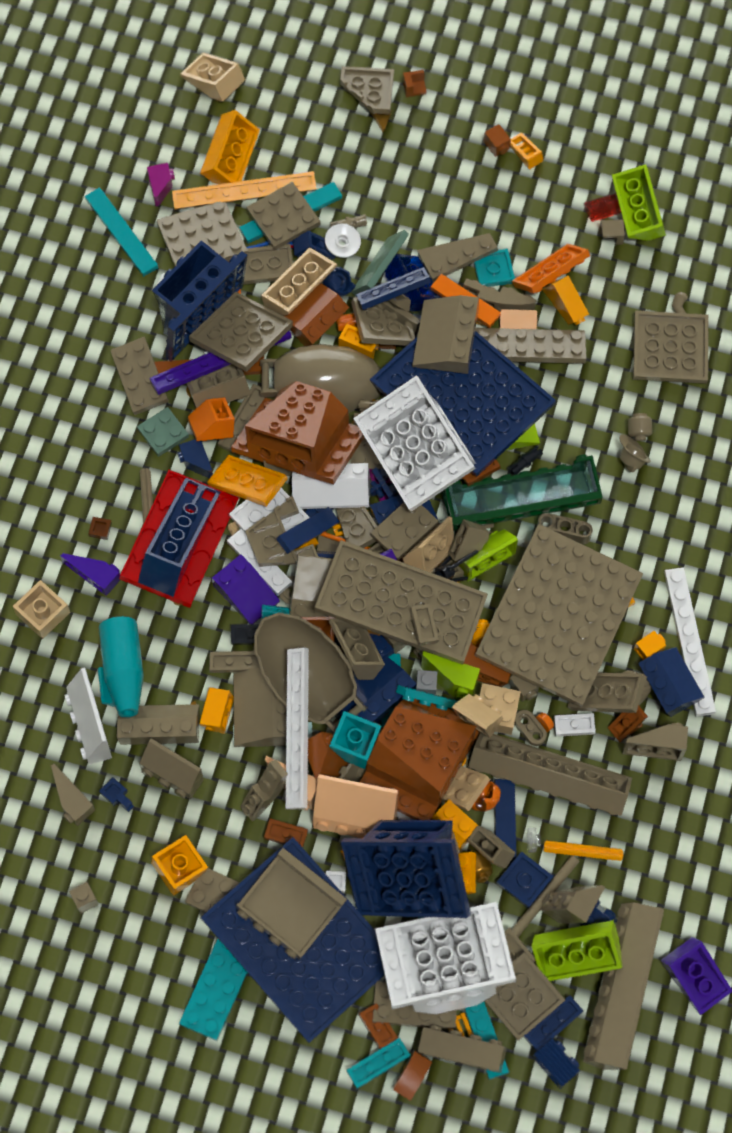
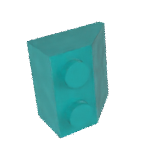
(354, 739)

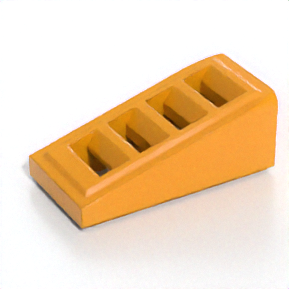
(533, 158)

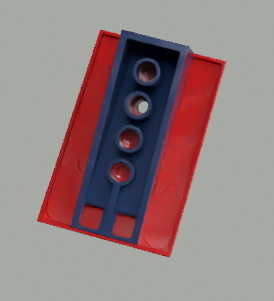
(179, 538)

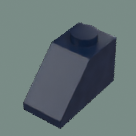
(313, 241)
(195, 458)

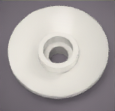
(346, 234)

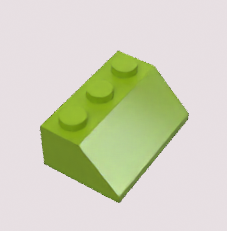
(497, 549)

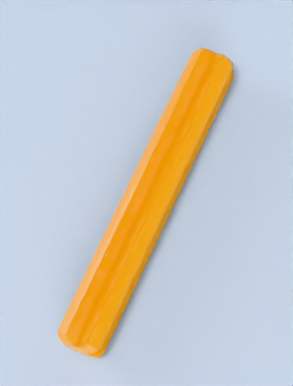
(583, 850)

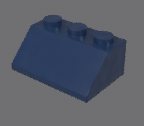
(671, 681)

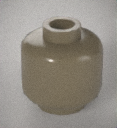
(640, 426)

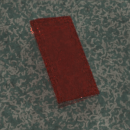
(603, 207)

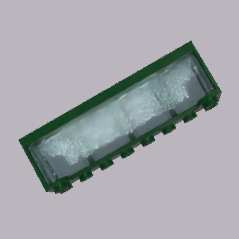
(524, 494)

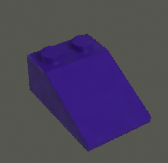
(244, 589)
(697, 975)

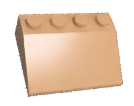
(351, 806)

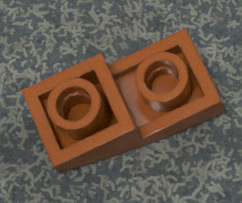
(412, 1075)

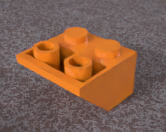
(212, 420)

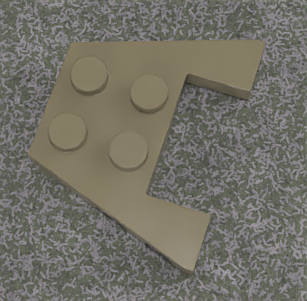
(264, 533)

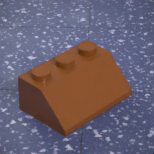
(316, 314)
(322, 758)

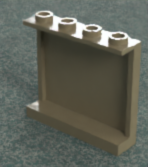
(290, 904)

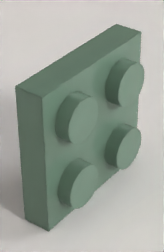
(162, 431)

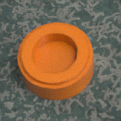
(545, 721)

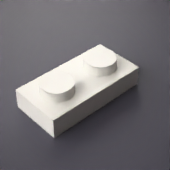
(574, 724)

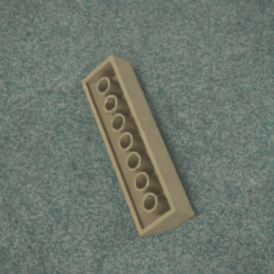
(551, 773)
(624, 988)

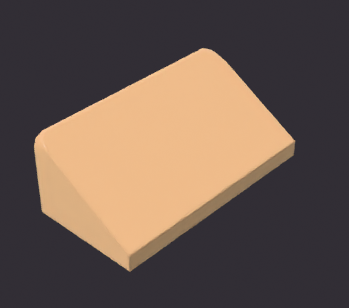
(518, 319)

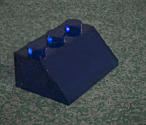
(404, 264)

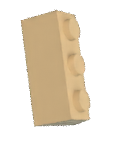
(432, 548)

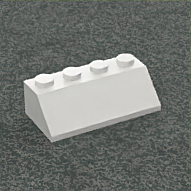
(349, 490)

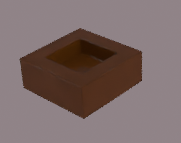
(100, 528)

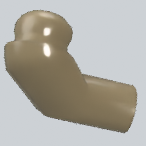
(678, 302)

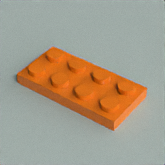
(551, 268)

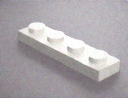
(271, 575)

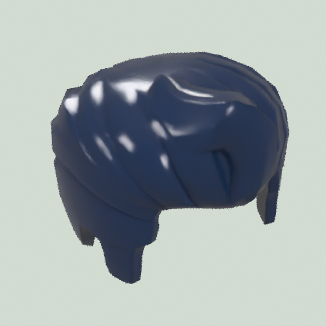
(339, 281)

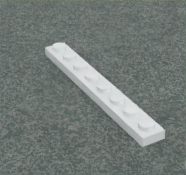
(689, 637)
(297, 728)

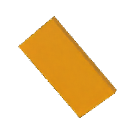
(247, 480)

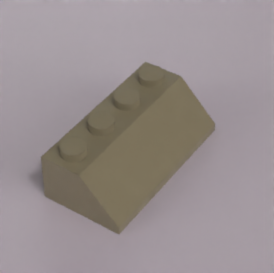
(162, 723)

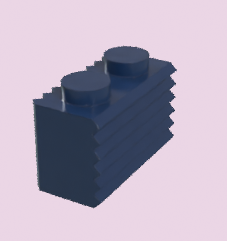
(556, 1063)

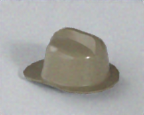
(632, 453)

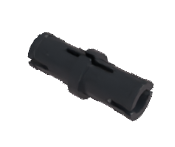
(525, 460)

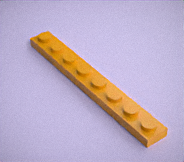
(240, 190)

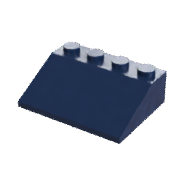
(380, 693)

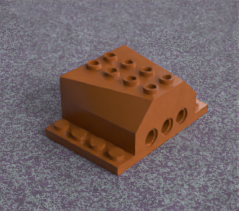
(301, 432)
(419, 756)

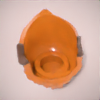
(488, 798)

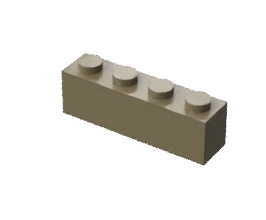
(461, 1049)

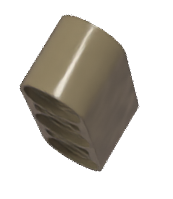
(573, 525)

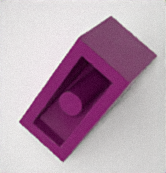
(160, 181)

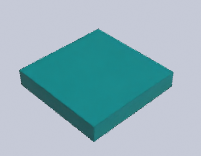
(495, 269)

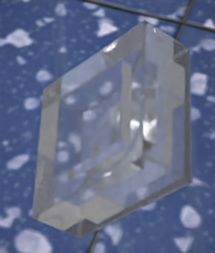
(533, 840)

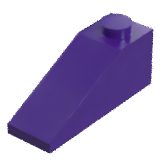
(95, 572)

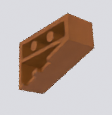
(488, 673)

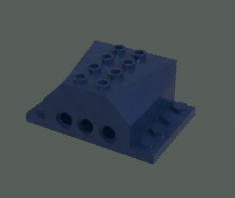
(195, 292)
(407, 870)

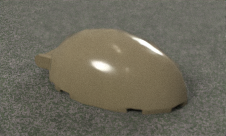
(324, 366)
(329, 674)

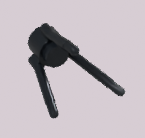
(448, 571)

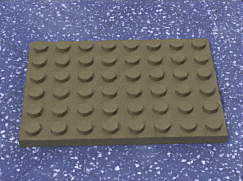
(559, 615)

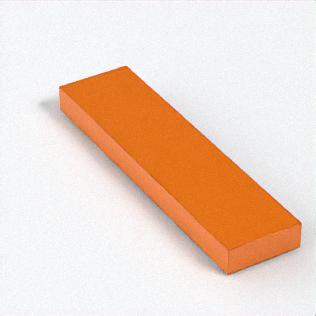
(446, 288)

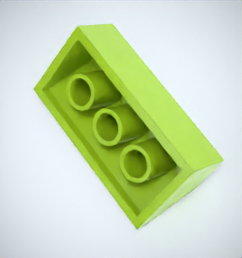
(638, 204)
(578, 951)

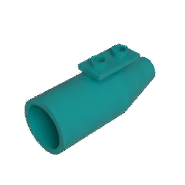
(122, 665)

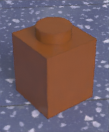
(497, 140)

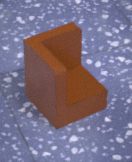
(414, 83)

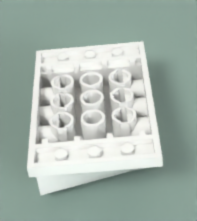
(415, 443)
(445, 960)

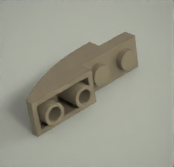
(505, 299)
(265, 791)

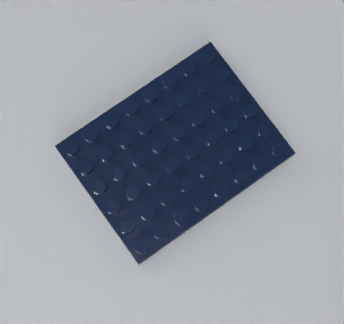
(485, 406)
(327, 977)

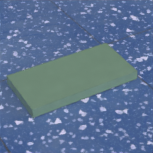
(380, 262)

